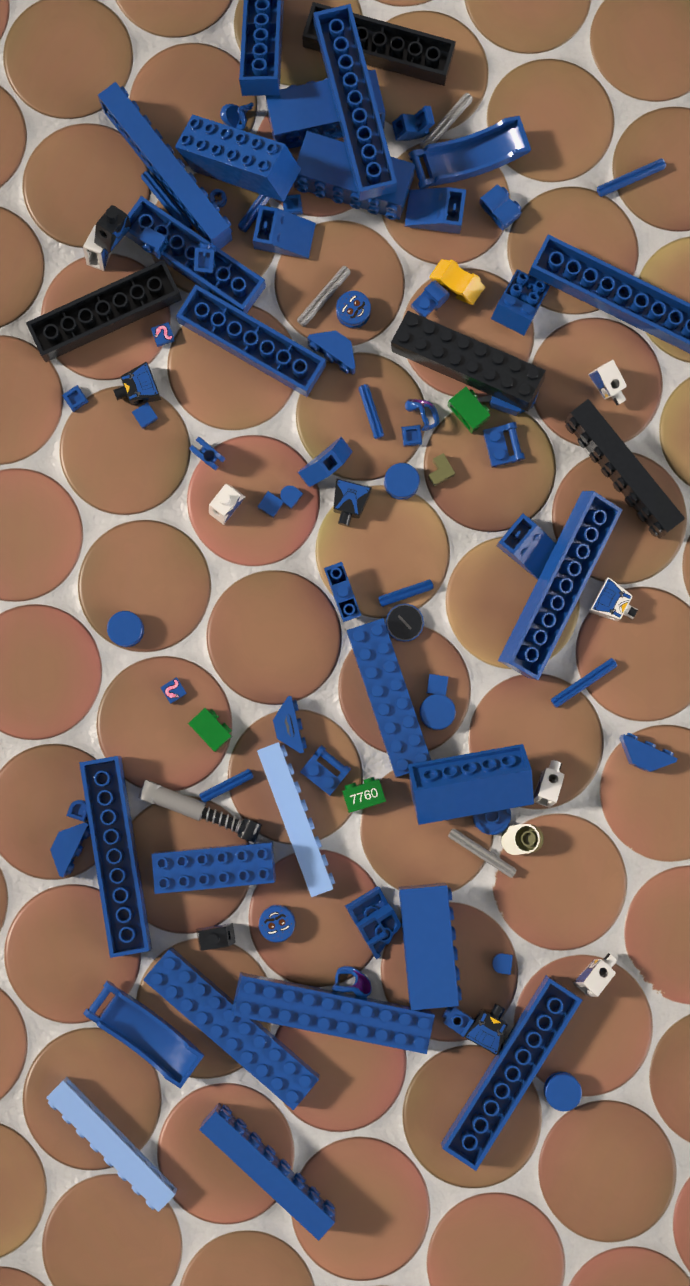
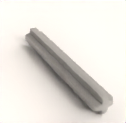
(448, 120)
(323, 296)
(482, 853)

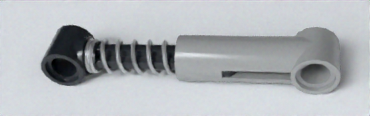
(197, 810)

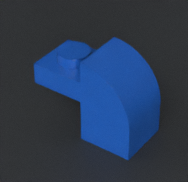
(415, 126)
(432, 298)

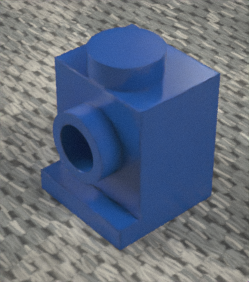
(152, 241)
(465, 1023)

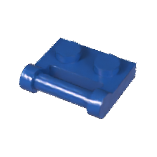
(497, 445)
(322, 776)

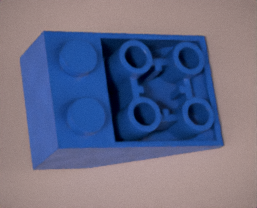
(436, 209)
(283, 232)
(520, 302)
(527, 545)

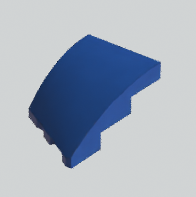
(374, 919)

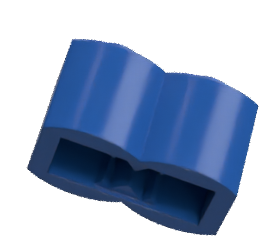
(500, 207)

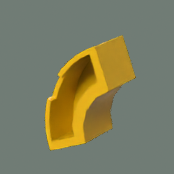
(452, 277)

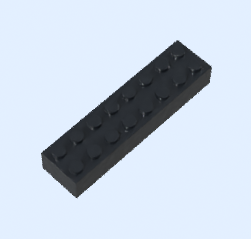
(394, 47)
(104, 311)
(468, 360)
(623, 469)

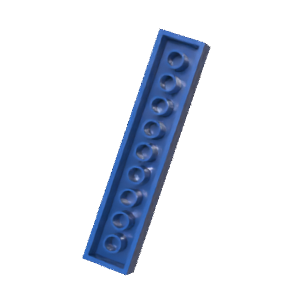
(355, 102)
(164, 166)
(613, 291)
(560, 584)
(115, 856)
(332, 1013)
(239, 1037)
(511, 1073)

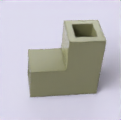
(443, 472)

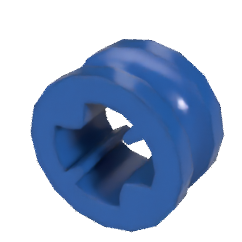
(222, 203)

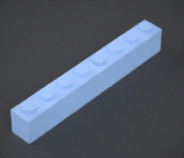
(295, 819)
(112, 1144)

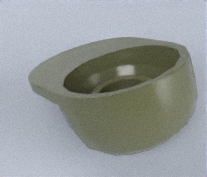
(522, 839)

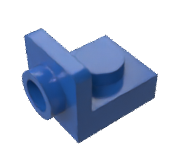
(204, 258)

